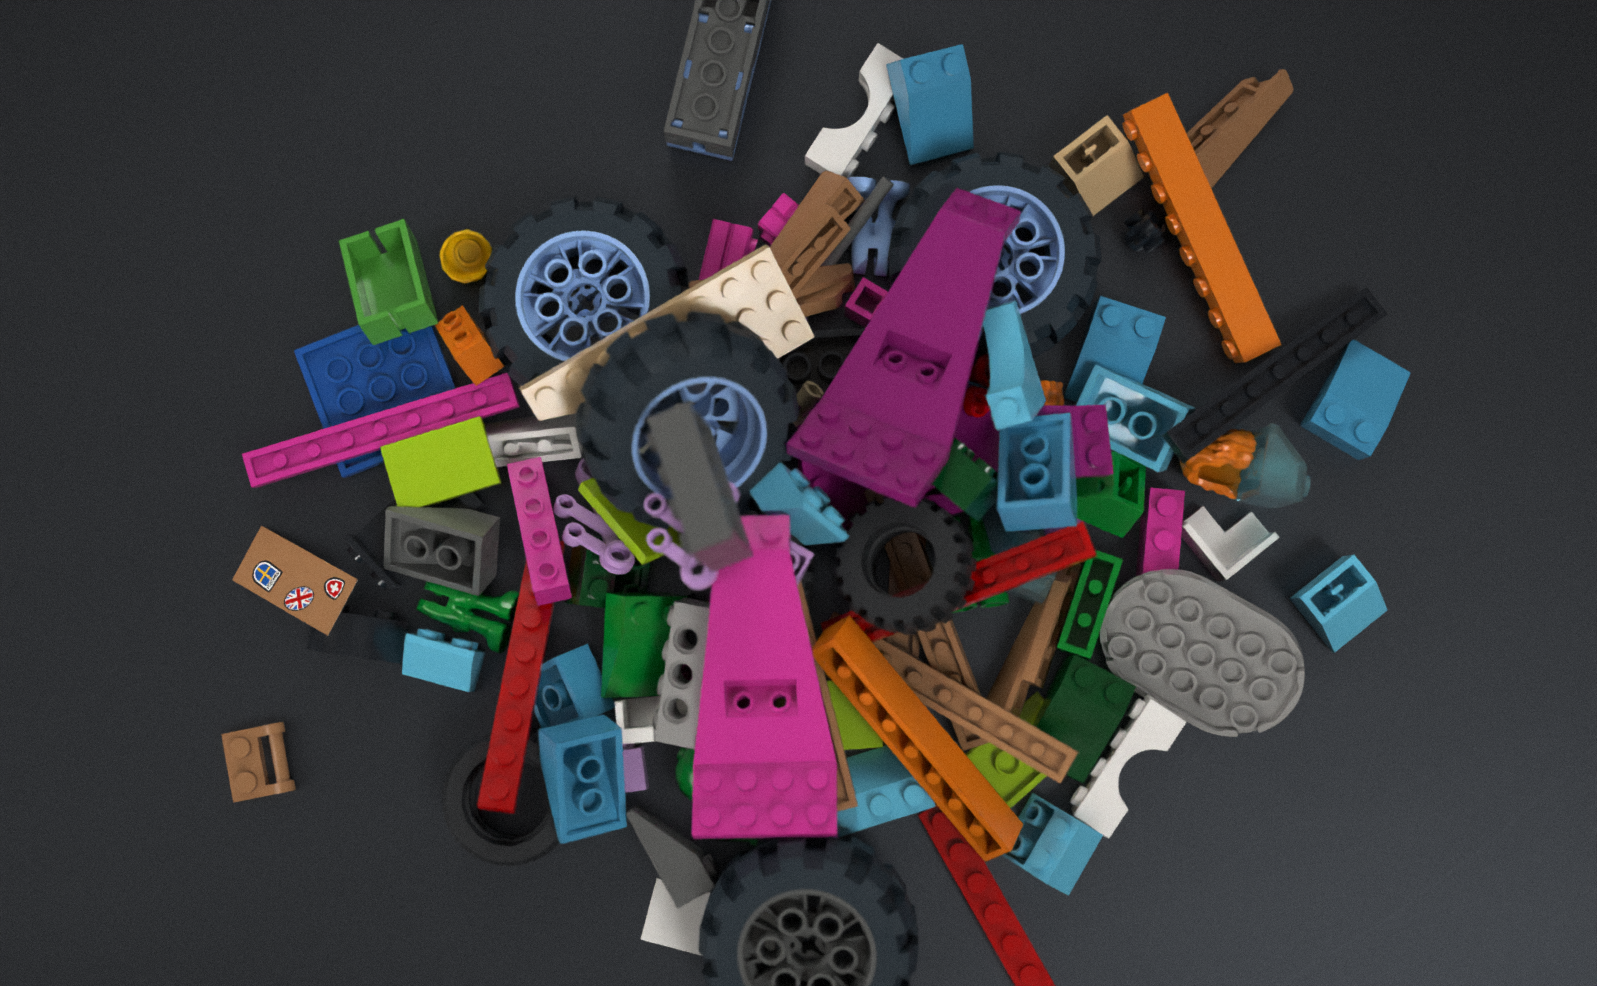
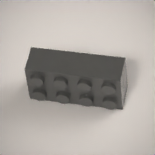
(698, 487)

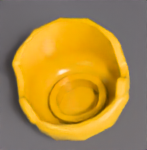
(465, 256)

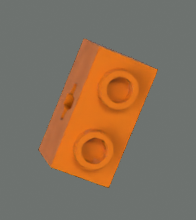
(468, 345)

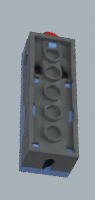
(715, 76)

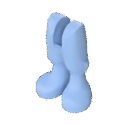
(876, 234)

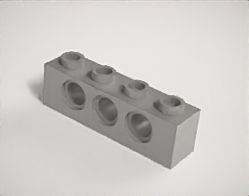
(668, 722)

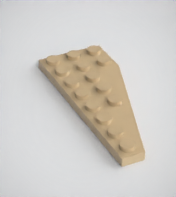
(743, 292)

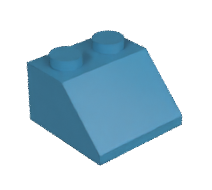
(570, 689)

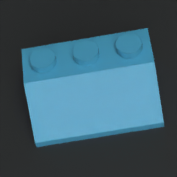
(882, 790)

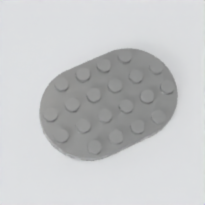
(1203, 652)

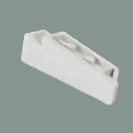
(530, 438)

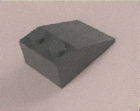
(442, 546)
(677, 860)

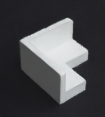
(1229, 550)
(637, 715)

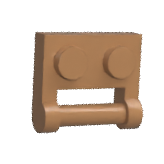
(248, 766)

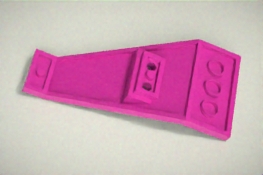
(762, 765)

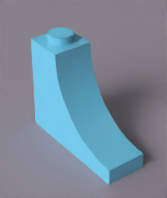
(1014, 383)

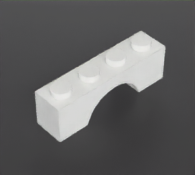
(838, 148)
(1149, 728)

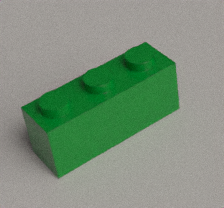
(1089, 605)

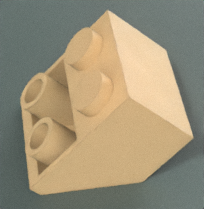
(1098, 165)

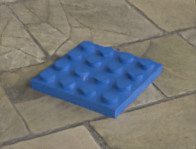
(359, 379)

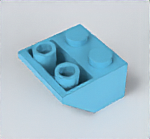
(810, 516)
(1340, 601)
(441, 661)
(1053, 844)

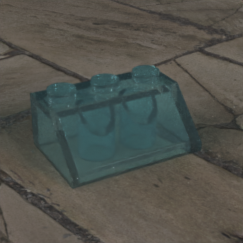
(1275, 473)

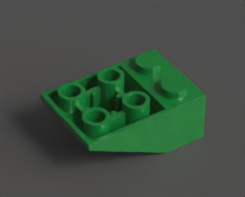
(1114, 500)

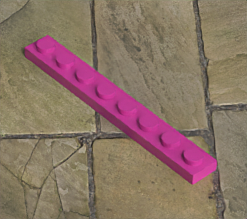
(378, 429)

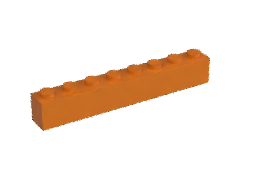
(1201, 229)
(917, 738)

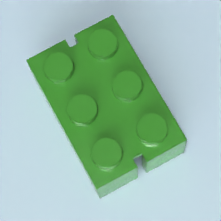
(388, 287)

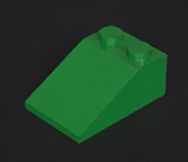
(635, 642)

